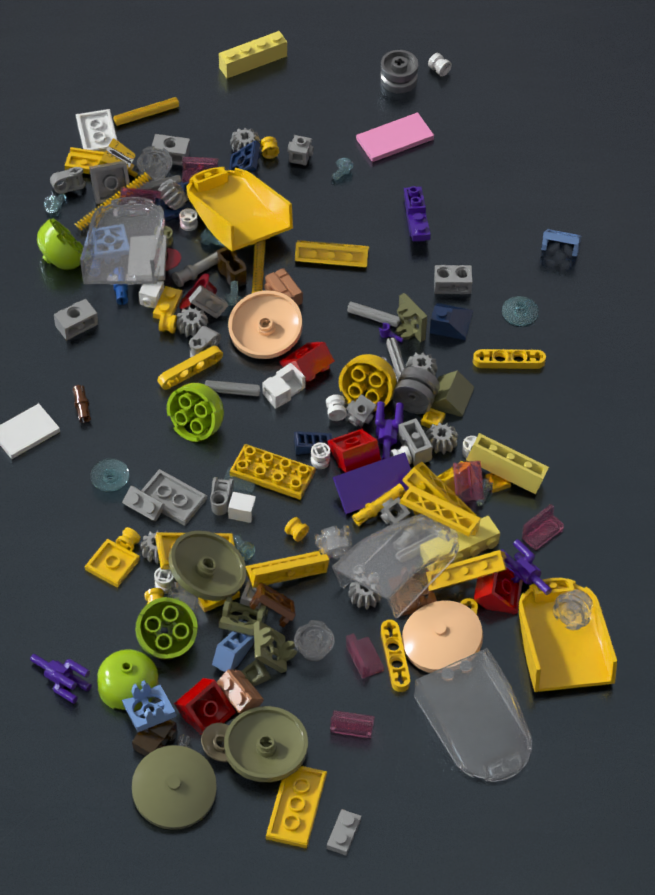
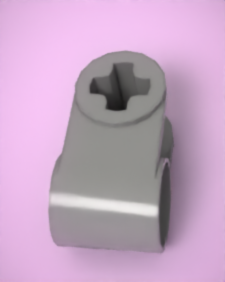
(71, 180)
(203, 340)
(221, 492)

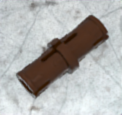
(81, 403)

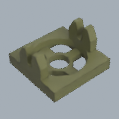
(407, 311)
(226, 621)
(265, 636)

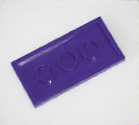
(371, 481)

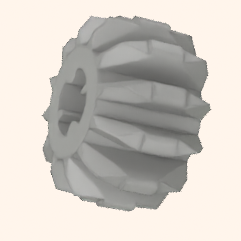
(242, 138)
(173, 194)
(191, 321)
(423, 361)
(442, 437)
(149, 547)
(363, 596)

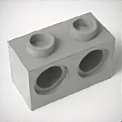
(453, 279)

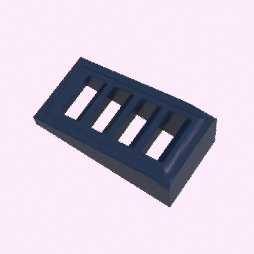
(305, 448)

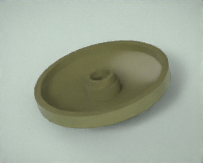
(207, 565)
(266, 744)
(174, 787)

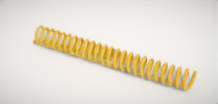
(135, 183)
(258, 276)

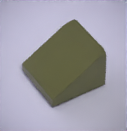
(256, 673)

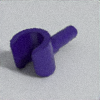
(385, 332)

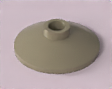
(214, 735)

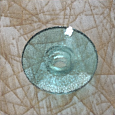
(520, 316)
(109, 469)

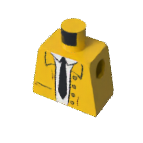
(118, 152)

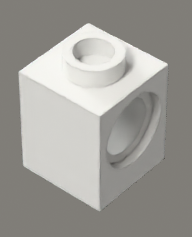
(150, 294)
(276, 391)

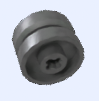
(399, 71)
(416, 390)

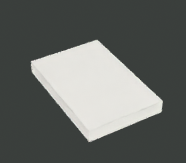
(96, 129)
(26, 431)

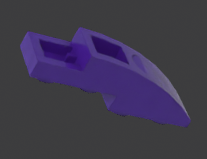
(416, 214)

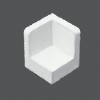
(293, 378)
(241, 507)

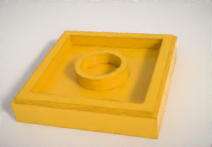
(112, 563)

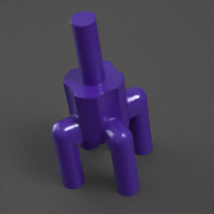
(387, 428)
(524, 568)
(63, 676)

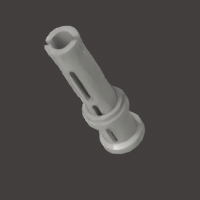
(191, 271)

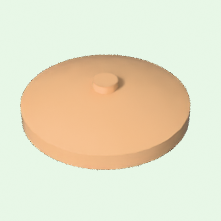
(265, 324)
(441, 635)

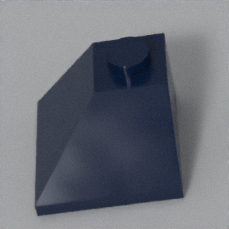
(450, 321)

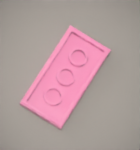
(395, 137)

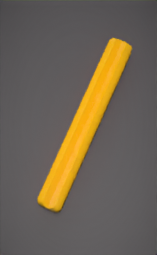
(146, 111)

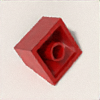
(310, 359)
(354, 450)
(498, 592)
(204, 705)

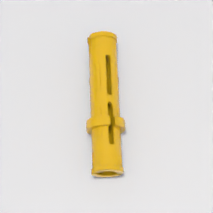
(373, 508)

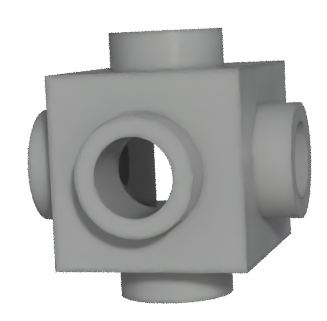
(300, 150)
(360, 411)
(402, 511)

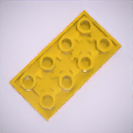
(272, 471)

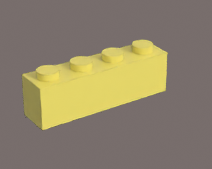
(253, 54)
(508, 463)
(486, 537)

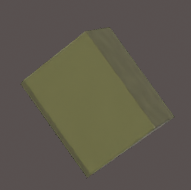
(453, 394)

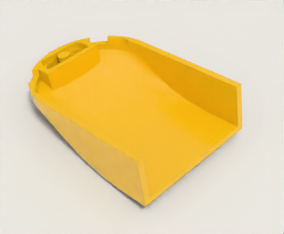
(238, 206)
(559, 655)

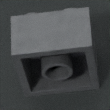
(108, 180)

